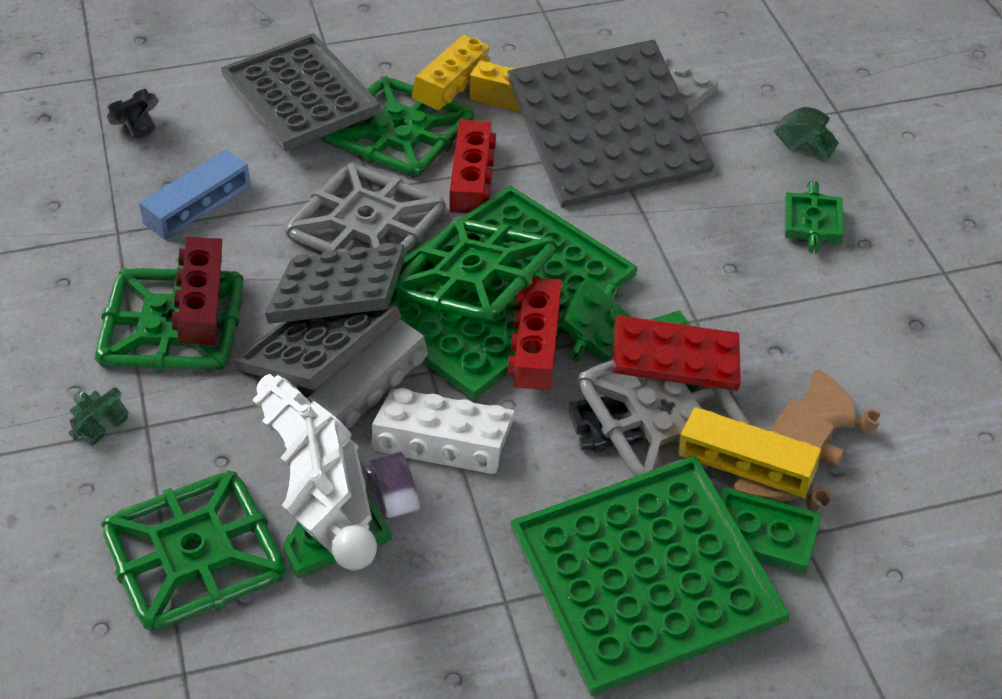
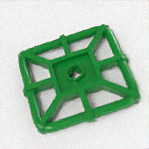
(412, 128)
(473, 267)
(155, 329)
(185, 565)

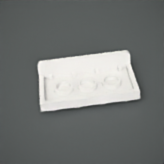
(441, 430)

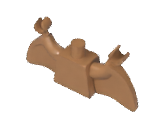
(813, 421)

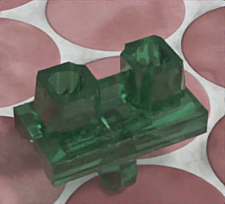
(91, 410)

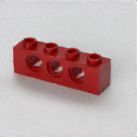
(471, 165)
(536, 335)

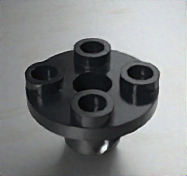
(134, 113)

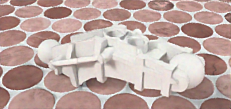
(325, 473)

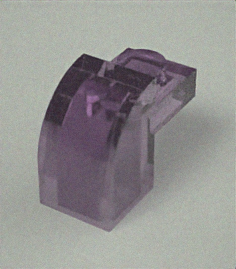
(393, 484)

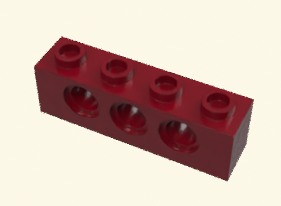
(199, 291)

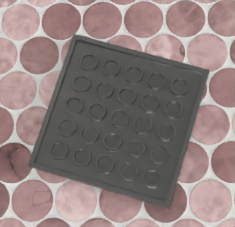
(609, 122)

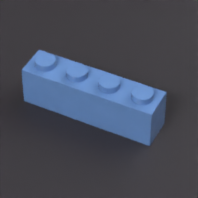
(194, 194)

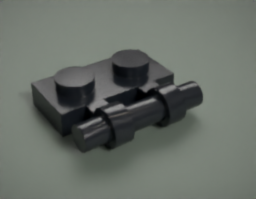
(586, 421)

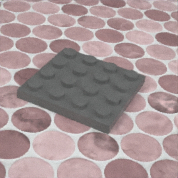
(337, 283)
(315, 348)

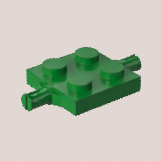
(814, 217)
(592, 320)

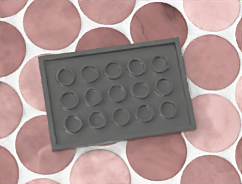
(300, 91)

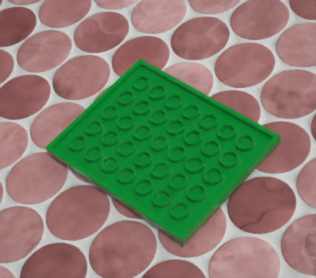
(477, 352)

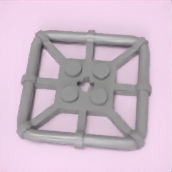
(361, 202)
(644, 407)

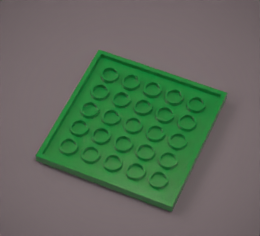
(646, 574)

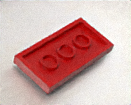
(677, 353)

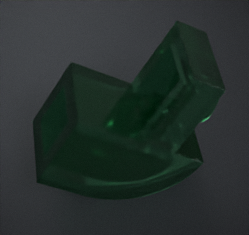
(808, 127)

